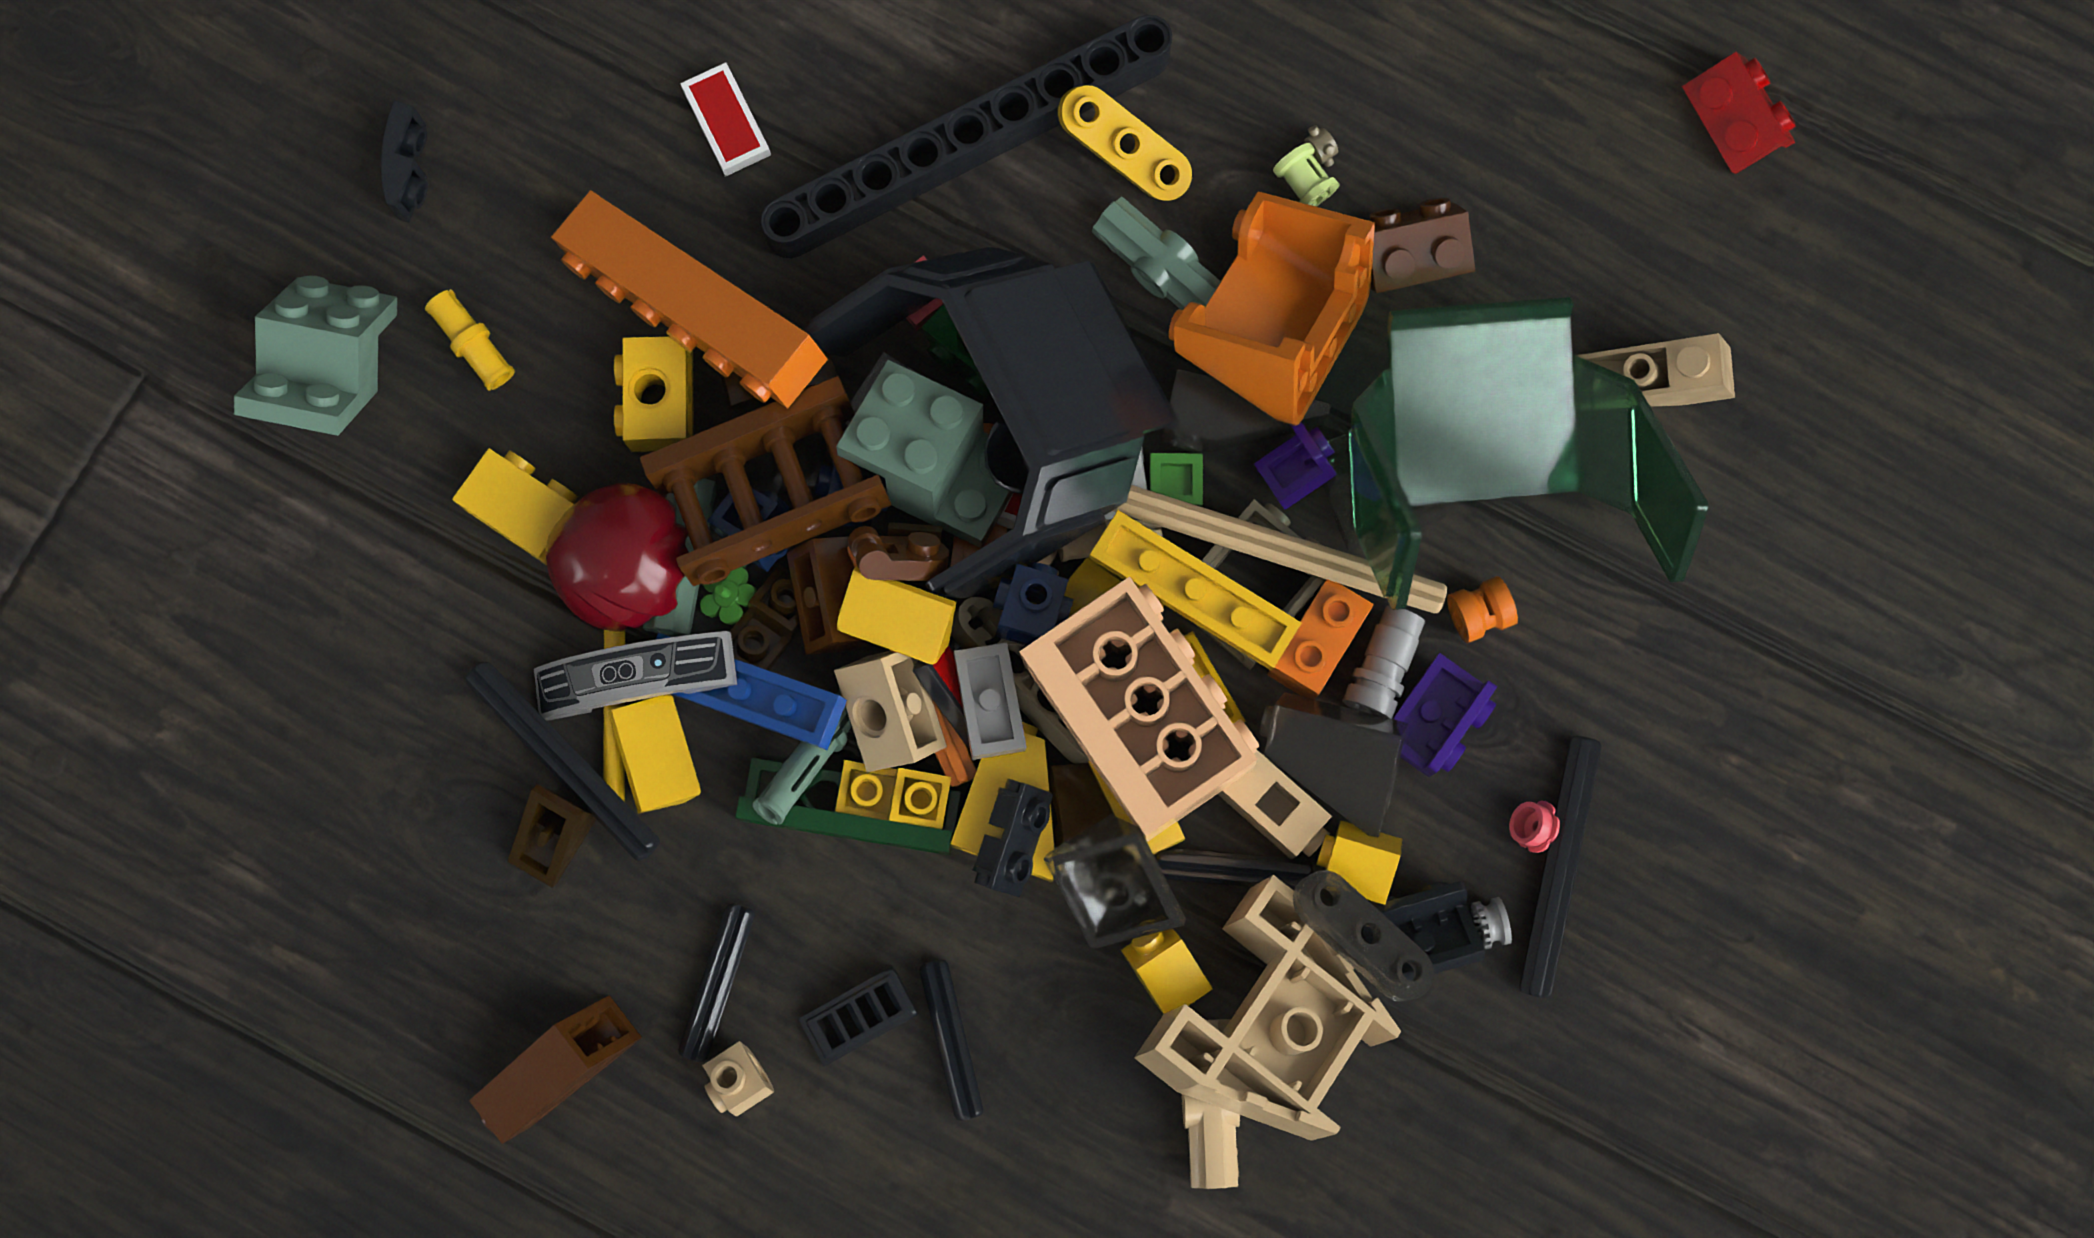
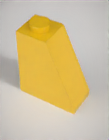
(992, 773)

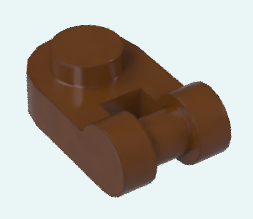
(898, 557)

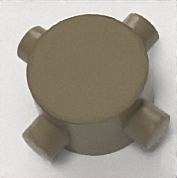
(1324, 145)

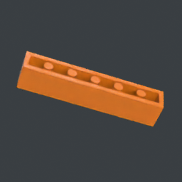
(690, 300)

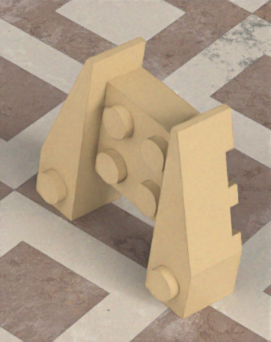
(1287, 1032)

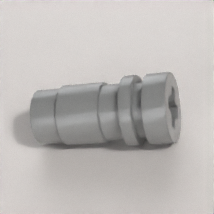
(1385, 663)

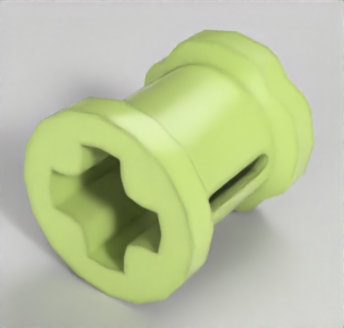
(1306, 175)

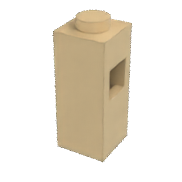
(1278, 808)

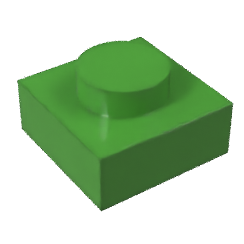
(1177, 476)

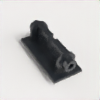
(1008, 861)

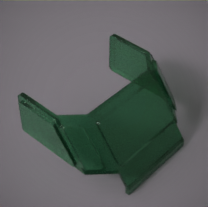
(1502, 409)

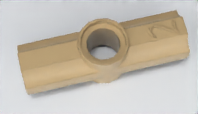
(1211, 1139)

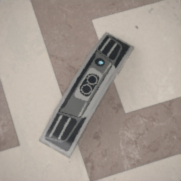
(635, 673)

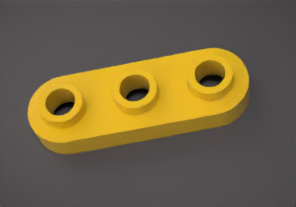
(1103, 138)

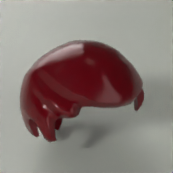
(617, 556)

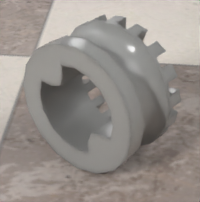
(1492, 922)

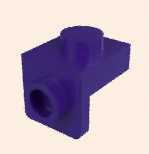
(1297, 465)

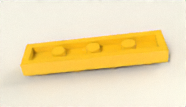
(1195, 590)

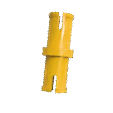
(469, 339)

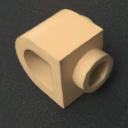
(736, 1080)

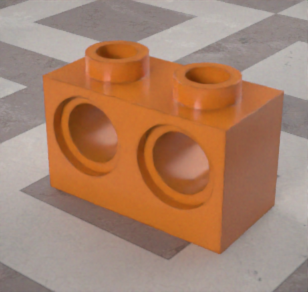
(1321, 639)

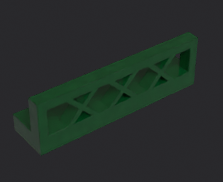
(847, 825)

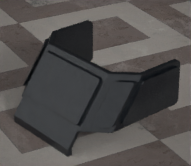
(1058, 373)

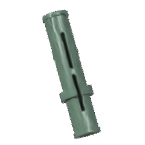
(797, 774)

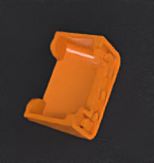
(1281, 304)

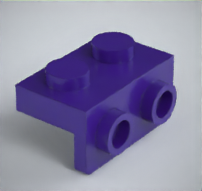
(1440, 713)

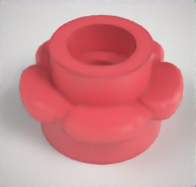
(1534, 825)

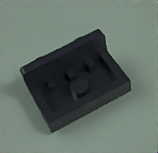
(1437, 923)

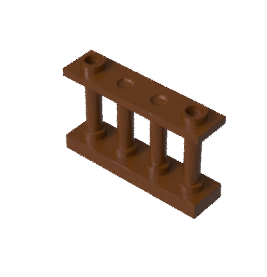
(728, 448)

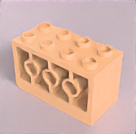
(1102, 703)

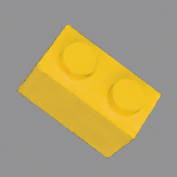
(513, 501)

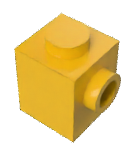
(1362, 860)
(1166, 969)

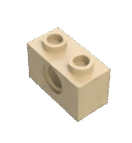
(889, 711)

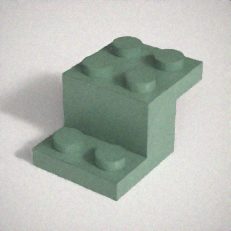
(316, 355)
(928, 451)

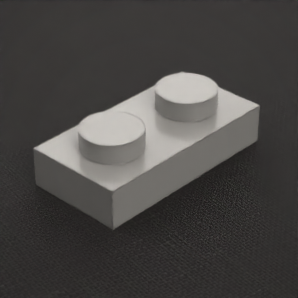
(989, 701)

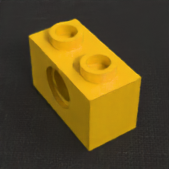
(649, 363)

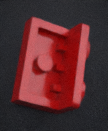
(1739, 111)

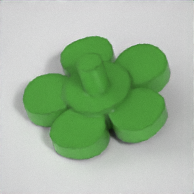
(727, 596)

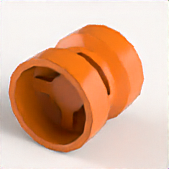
(1482, 609)

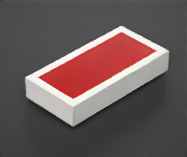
(725, 119)

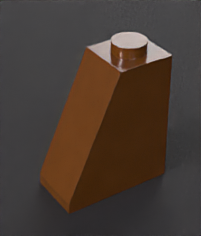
(554, 1068)

